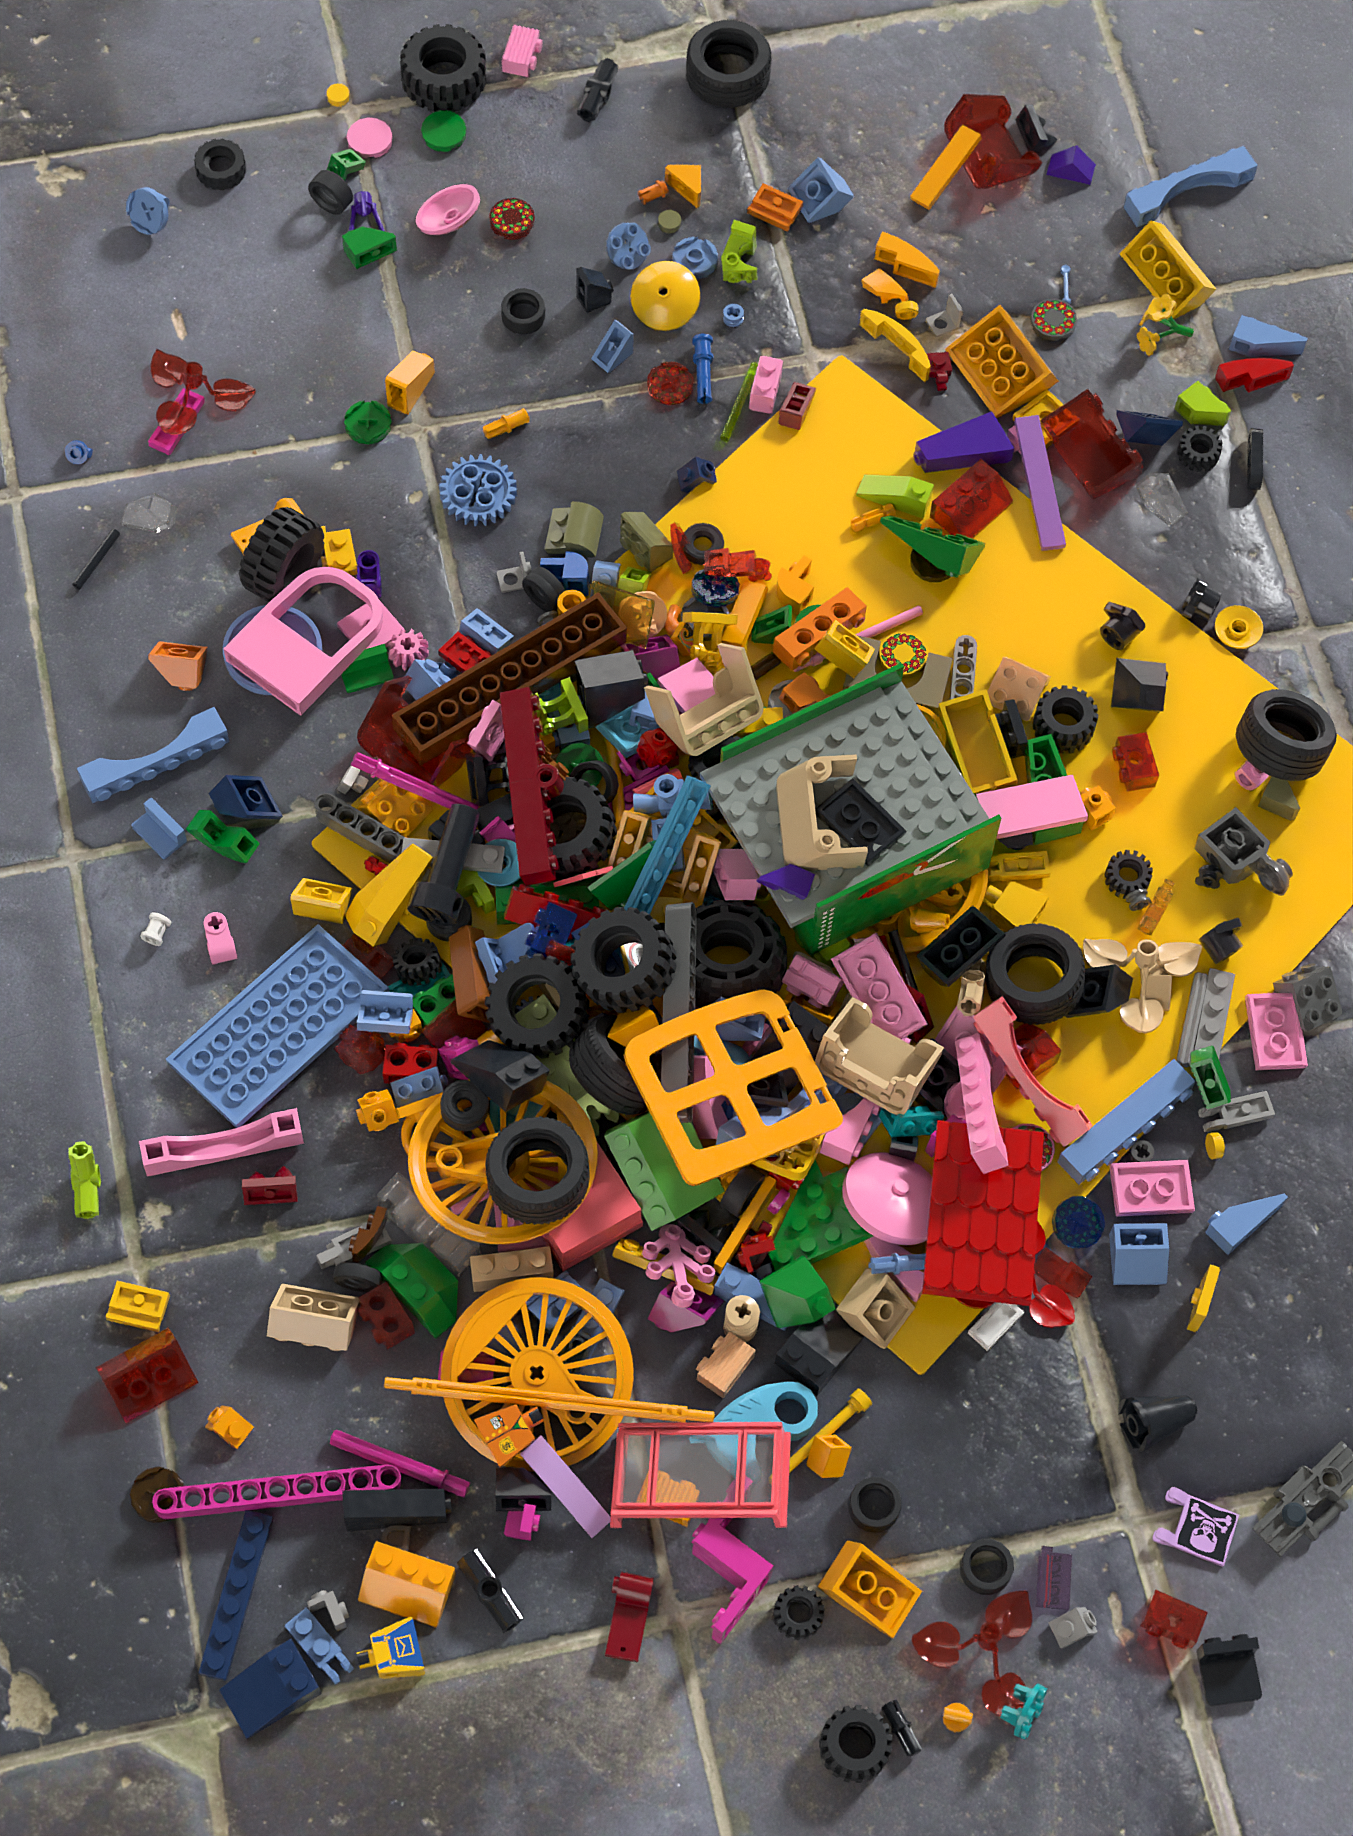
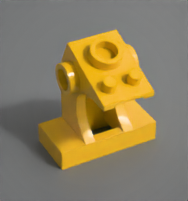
(708, 624)

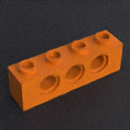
(788, 644)

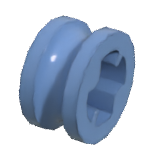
(731, 320)

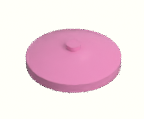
(889, 1197)

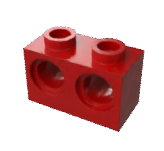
(411, 1056)

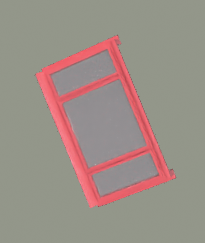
(701, 1471)

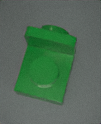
(345, 163)

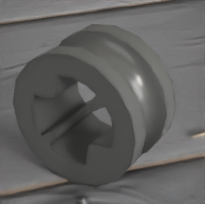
(1138, 899)
(1141, 1144)

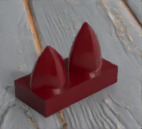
(277, 1189)

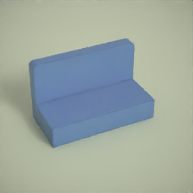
(159, 830)

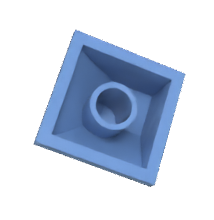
(821, 191)

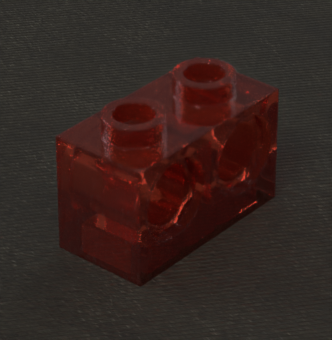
(390, 1314)

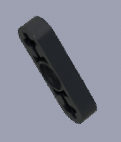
(1255, 459)

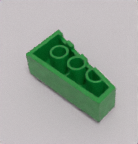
(1041, 764)

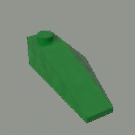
(946, 552)

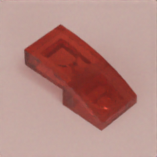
(679, 542)
(723, 563)
(372, 957)
(1058, 1272)

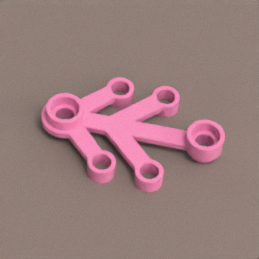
(673, 1238)

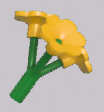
(1160, 310)

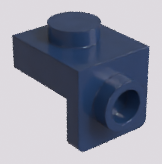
(695, 473)

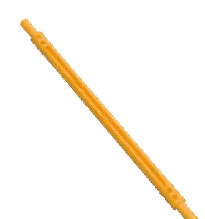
(549, 1400)

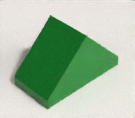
(771, 625)

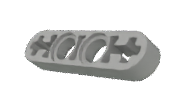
(959, 678)

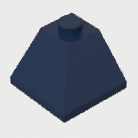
(244, 798)

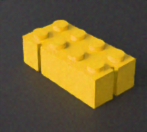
(977, 743)

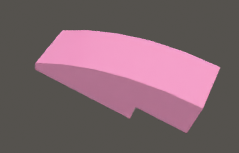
(709, 1114)
(908, 1281)

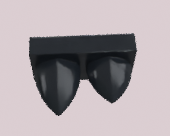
(1032, 130)
(695, 1230)

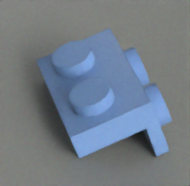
(385, 1012)

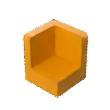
(828, 1456)

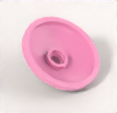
(448, 210)

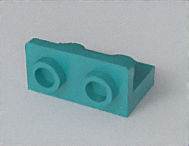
(914, 1122)

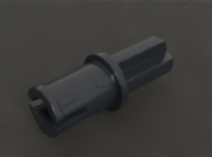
(901, 1728)

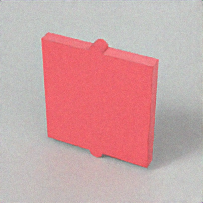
(583, 876)

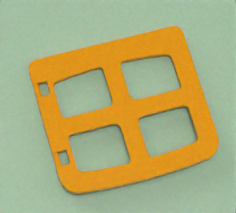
(731, 1081)

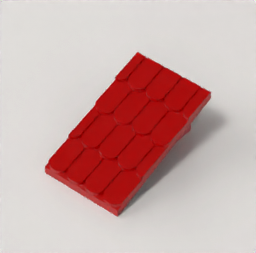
(980, 1222)

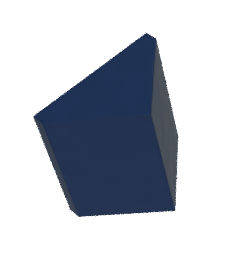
(1147, 427)

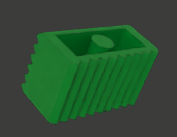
(1210, 1077)

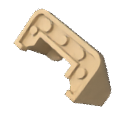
(874, 1060)

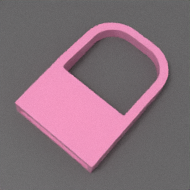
(286, 661)

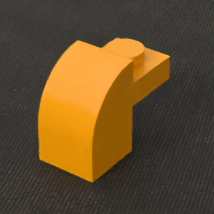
(792, 588)

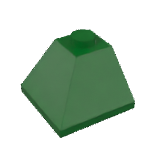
(796, 1294)

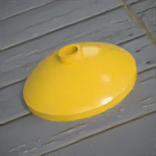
(668, 310)

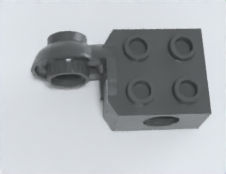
(1241, 850)

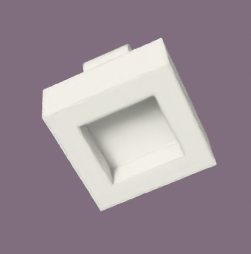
(352, 780)

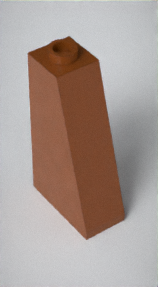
(469, 973)

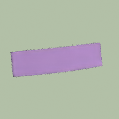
(566, 1486)

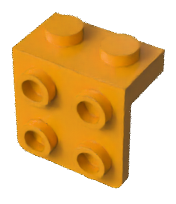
(395, 807)

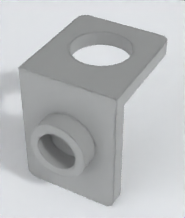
(951, 315)
(520, 572)

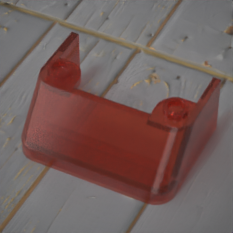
(383, 743)

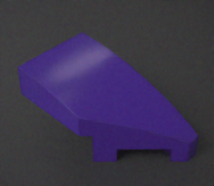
(789, 879)

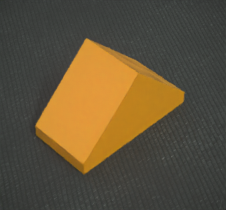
(686, 181)

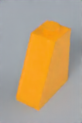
(408, 381)

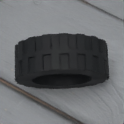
(216, 149)

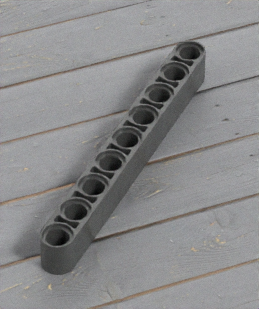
(679, 999)

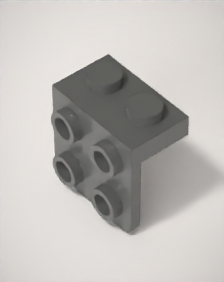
(1313, 995)

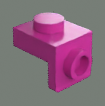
(522, 1523)

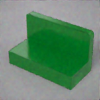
(368, 670)

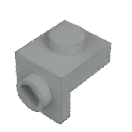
(336, 1610)
(1073, 1626)

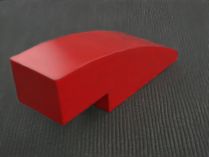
(1252, 373)

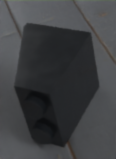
(609, 685)

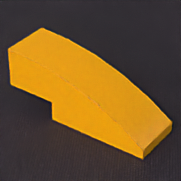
(906, 260)

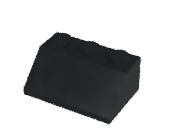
(959, 947)

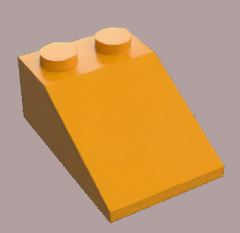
(870, 1588)

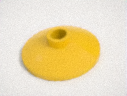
(1242, 619)

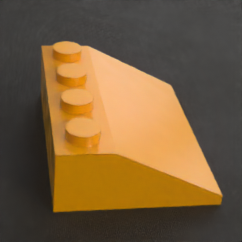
(1001, 363)

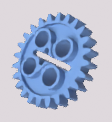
(499, 496)

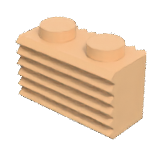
(725, 1364)

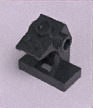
(479, 777)

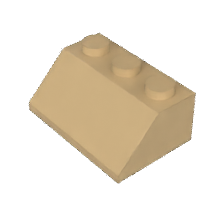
(313, 1317)

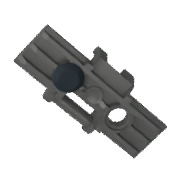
(1289, 1518)

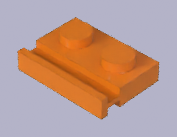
(775, 207)

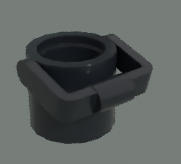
(1201, 601)
(1121, 626)
(1222, 941)

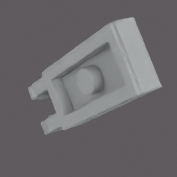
(1239, 1112)

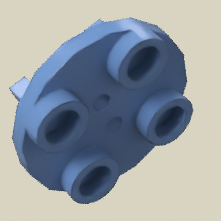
(635, 240)

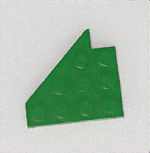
(817, 1221)

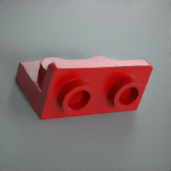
(462, 652)

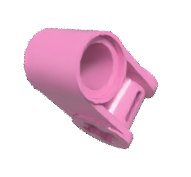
(219, 941)

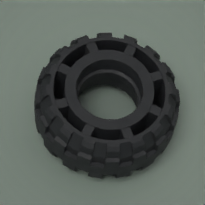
(744, 928)

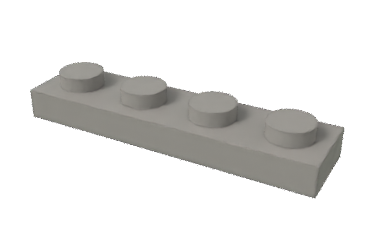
(1214, 1010)

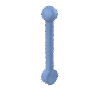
(1065, 270)

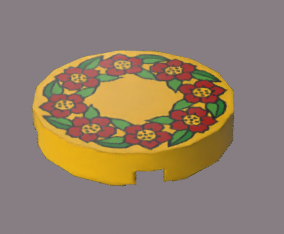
(904, 649)

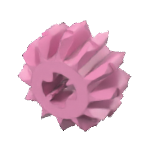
(407, 648)

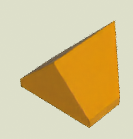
(632, 1024)

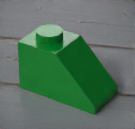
(368, 245)

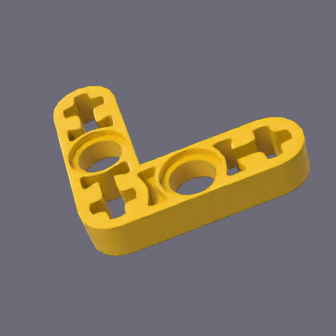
(794, 1157)

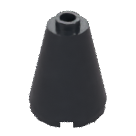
(1154, 1418)

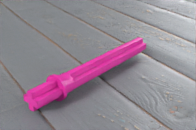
(407, 782)
(405, 1465)

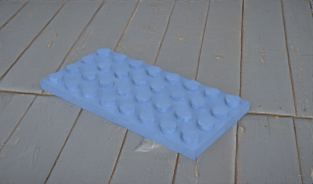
(275, 1026)

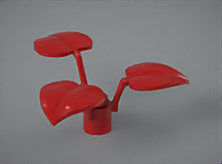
(1049, 1307)

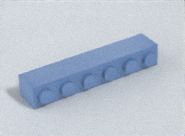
(1126, 1122)

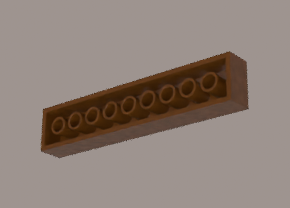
(531, 662)

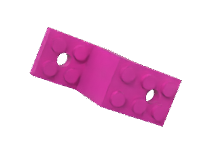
(734, 1563)

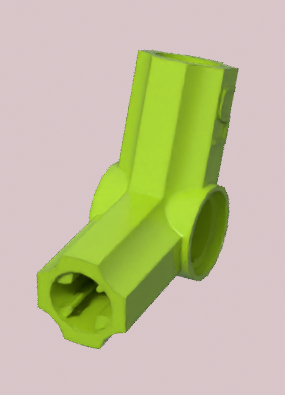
(84, 1180)

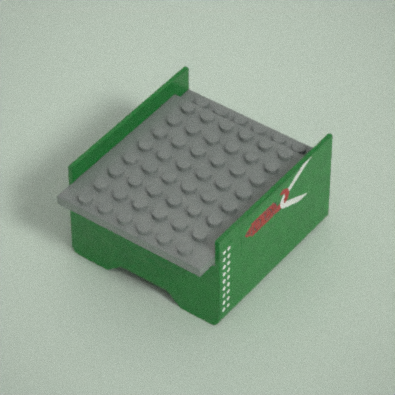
(898, 766)

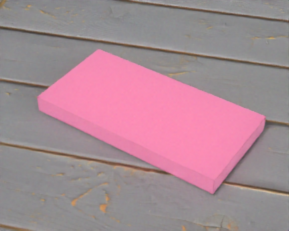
(1035, 806)
(876, 982)

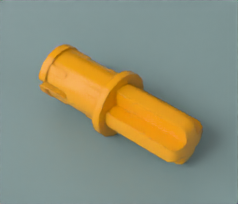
(506, 423)

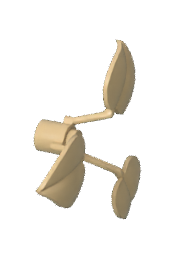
(1178, 960)

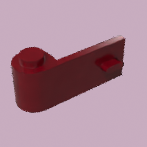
(629, 1616)

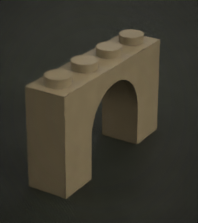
(927, 691)

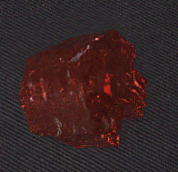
(361, 1049)

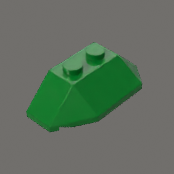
(419, 1284)

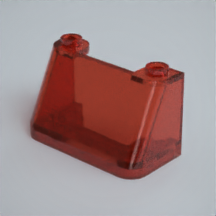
(996, 155)

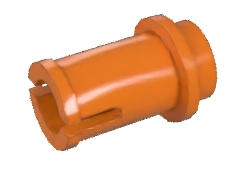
(653, 192)

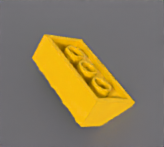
(1167, 268)

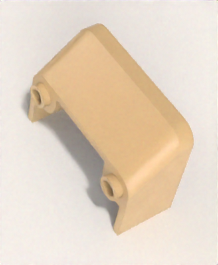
(719, 716)
(801, 840)

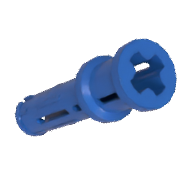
(703, 359)

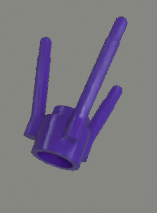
(364, 206)

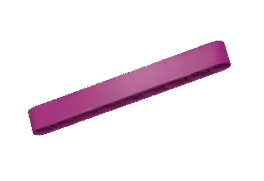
(263, 1487)

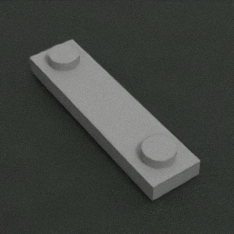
(479, 858)

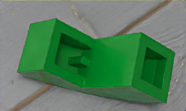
(226, 840)

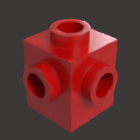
(656, 747)

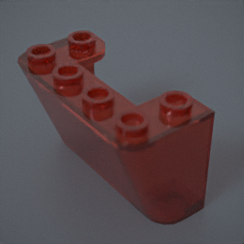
(1091, 445)

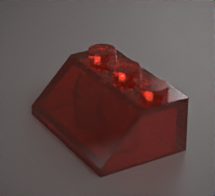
(971, 501)
(147, 1375)

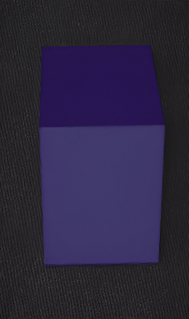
(1072, 165)

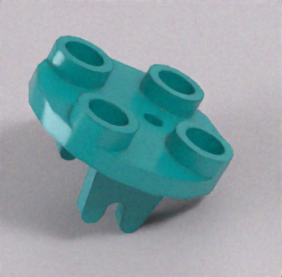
(1032, 1708)

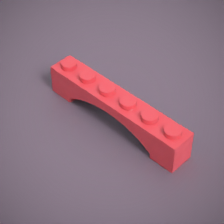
(1065, 1120)

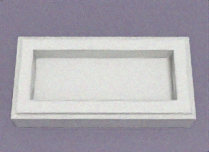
(995, 1324)

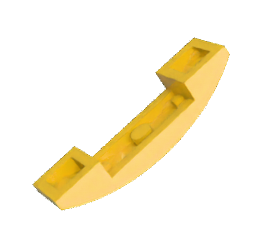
(879, 324)

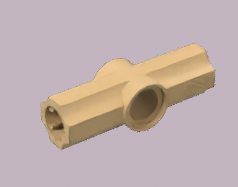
(972, 989)

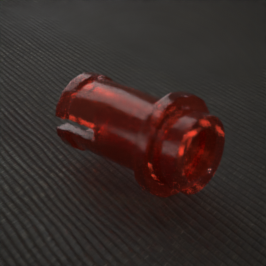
(560, 951)

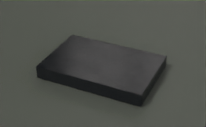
(857, 815)

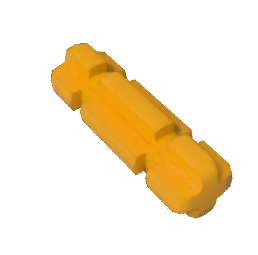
(872, 517)

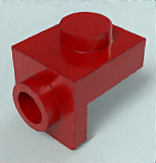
(757, 1245)

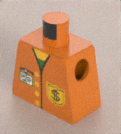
(508, 1431)

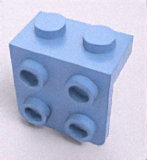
(498, 952)

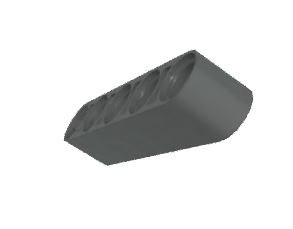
(361, 823)

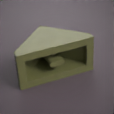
(1280, 799)

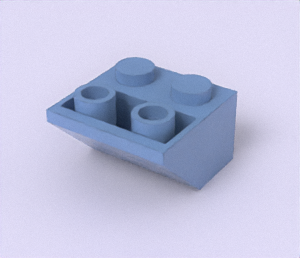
(428, 676)
(1139, 1253)

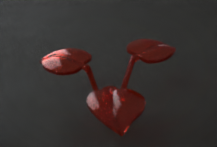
(171, 369)
(1005, 1616)

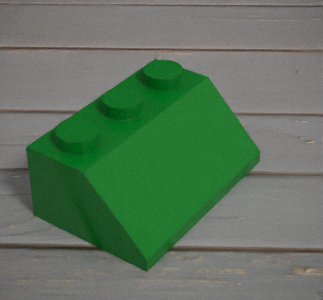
(616, 885)

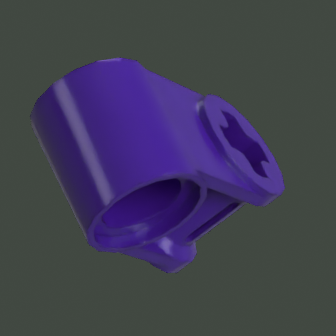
(369, 575)

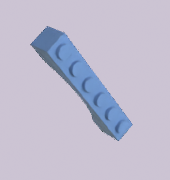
(1228, 170)
(107, 777)
(733, 1128)

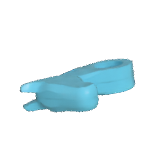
(760, 1403)

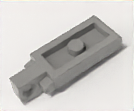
(339, 1246)

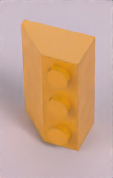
(406, 1584)

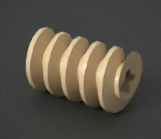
(742, 1317)

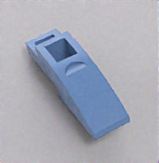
(610, 1296)

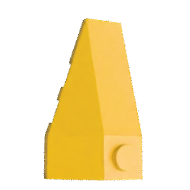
(386, 896)

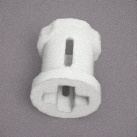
(155, 929)

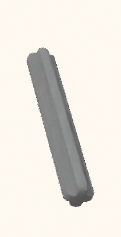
(1192, 1018)

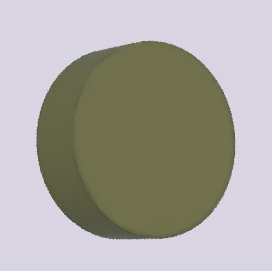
(669, 221)

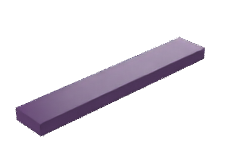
(1040, 483)

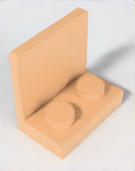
(1017, 682)

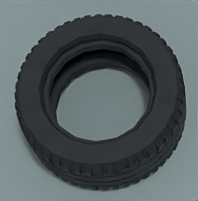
(728, 38)
(1277, 753)
(1042, 942)
(602, 1070)
(528, 1136)

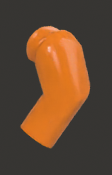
(671, 621)

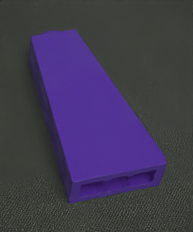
(965, 445)

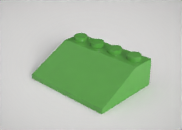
(653, 1172)

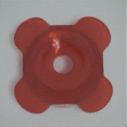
(763, 565)

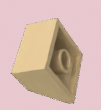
(875, 1307)

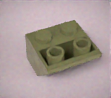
(644, 540)

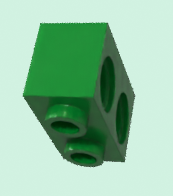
(433, 998)

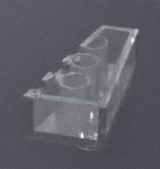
(411, 1217)

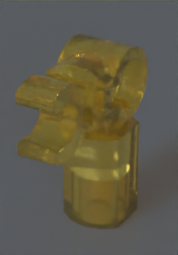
(1157, 908)

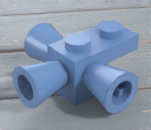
(667, 789)

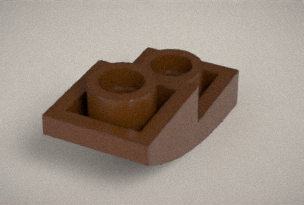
(366, 1239)

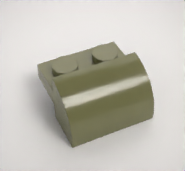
(574, 530)

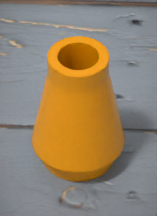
(927, 920)

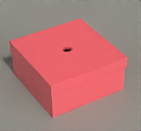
(600, 1220)

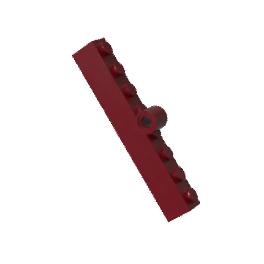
(530, 786)

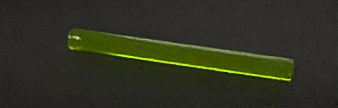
(739, 402)

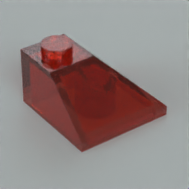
(1038, 1050)

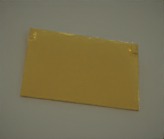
(632, 610)

